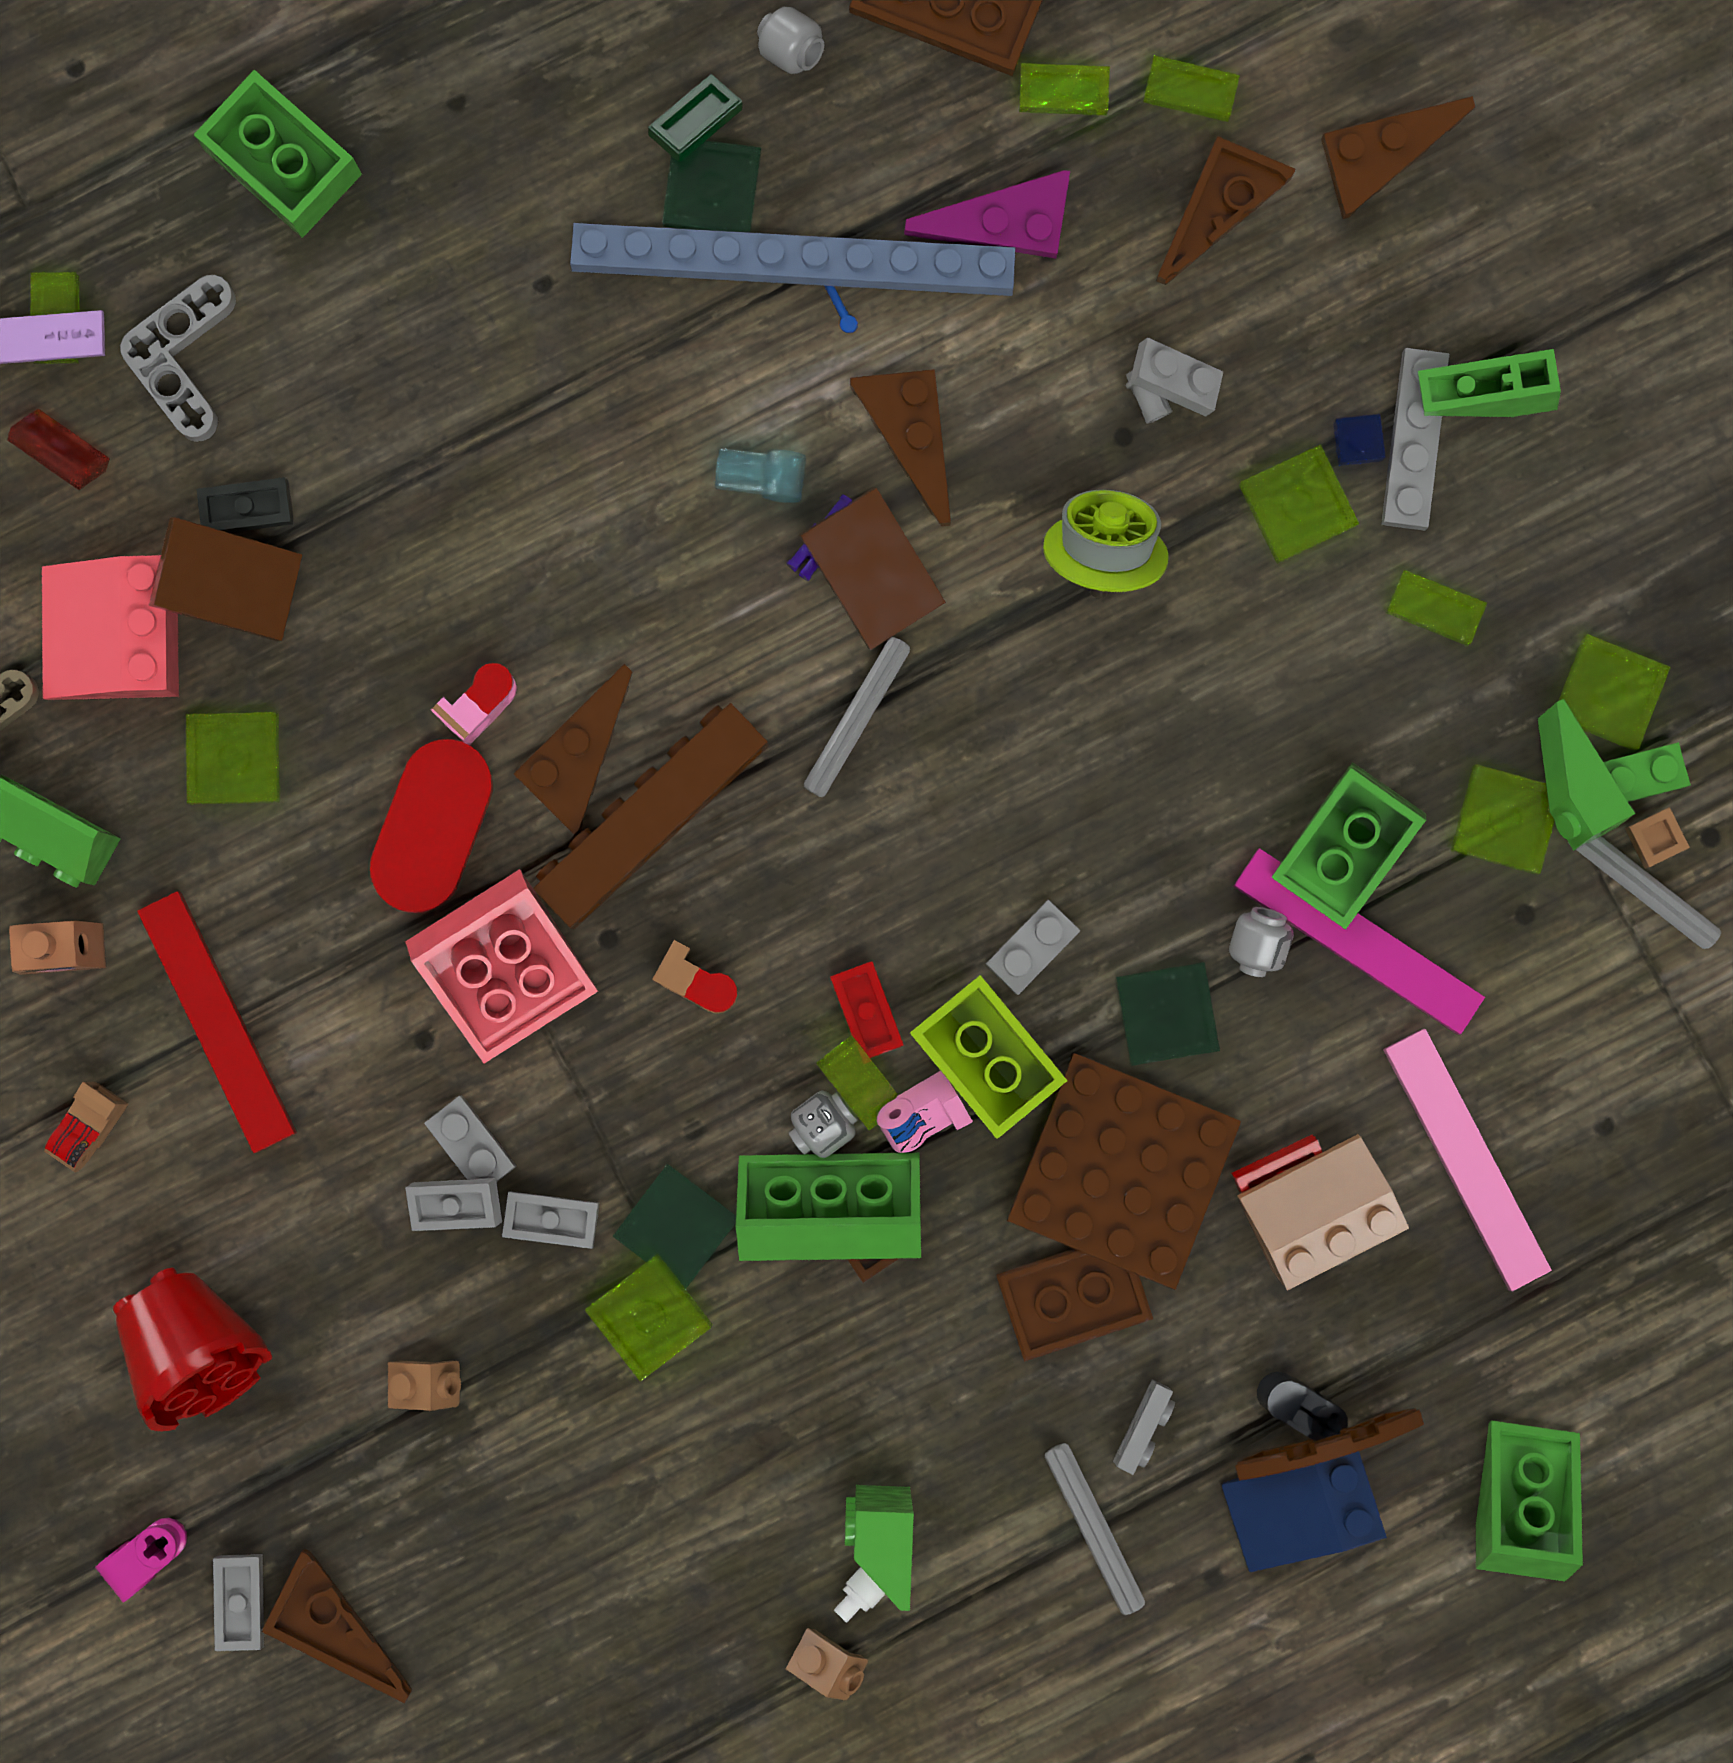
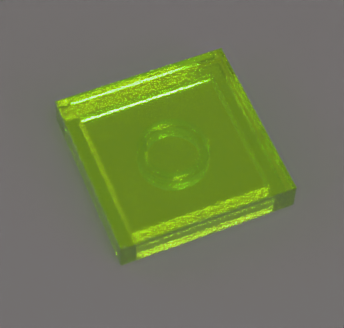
(1298, 504)
(1613, 691)
(232, 758)
(1504, 820)
(649, 1317)

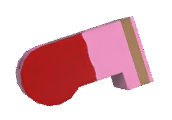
(480, 704)

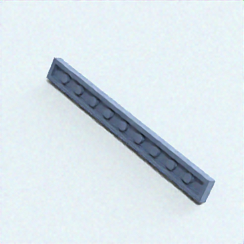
(793, 259)

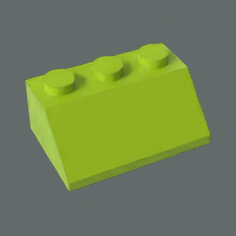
(988, 1057)

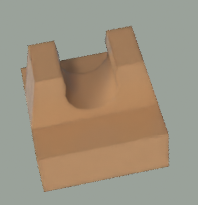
(1657, 837)

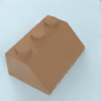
(1322, 1212)

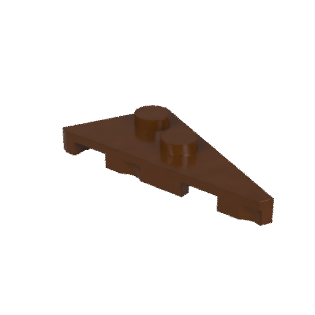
(1373, 153)
(1227, 192)
(908, 417)
(569, 762)
(323, 1624)

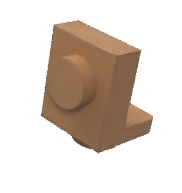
(423, 1385)
(827, 1666)

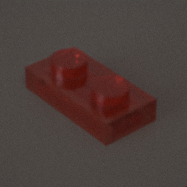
(58, 449)

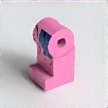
(922, 1113)

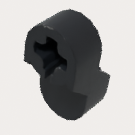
(1283, 1397)

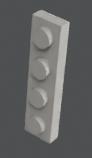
(1412, 447)

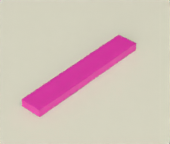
(1367, 949)

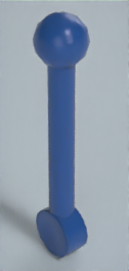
(848, 322)

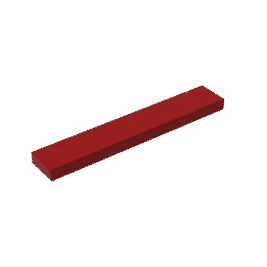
(217, 1022)

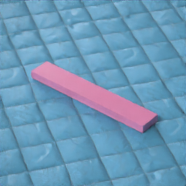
(1467, 1160)

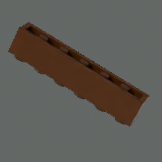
(651, 816)

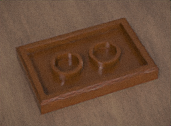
(872, 568)
(225, 579)
(1070, 1301)

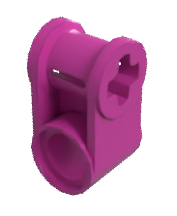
(139, 1560)

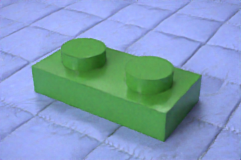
(1649, 772)

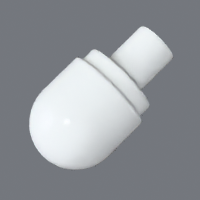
(861, 1594)

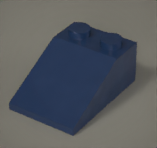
(1303, 1512)

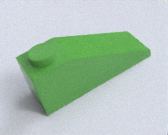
(1492, 387)
(1578, 783)

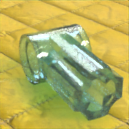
(774, 474)

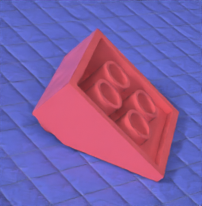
(104, 634)
(500, 966)

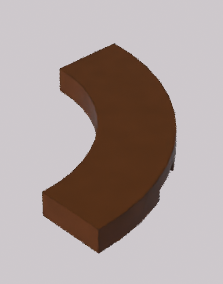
(1351, 1440)

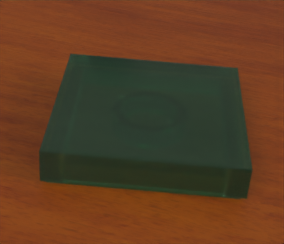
(713, 188)
(1167, 1014)
(676, 1223)

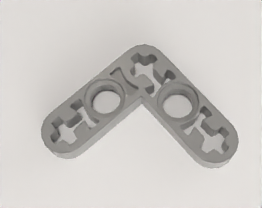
(162, 360)

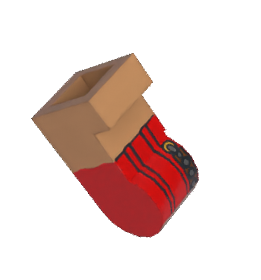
(709, 991)
(85, 1125)

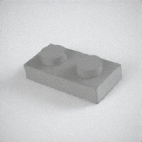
(1176, 377)
(1032, 947)
(469, 1142)
(453, 1204)
(550, 1219)
(1154, 1410)
(238, 1602)

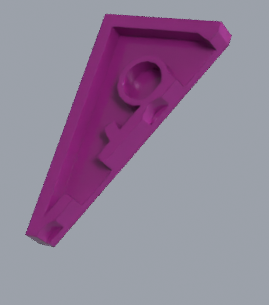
(1017, 217)

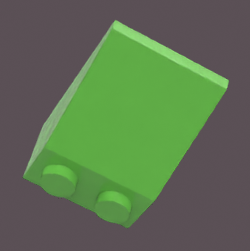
(1349, 845)
(1530, 1502)

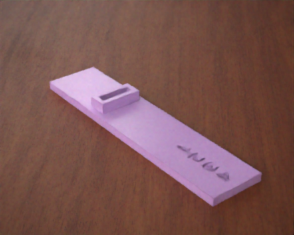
(52, 337)

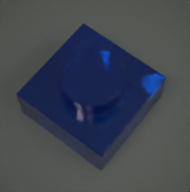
(1359, 439)

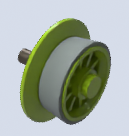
(1107, 543)

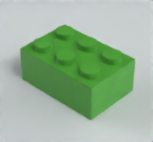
(278, 153)

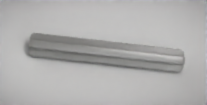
(857, 717)
(1651, 892)
(1094, 1529)

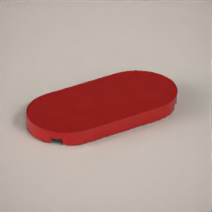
(431, 826)

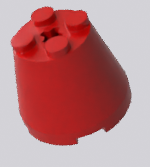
(185, 1349)

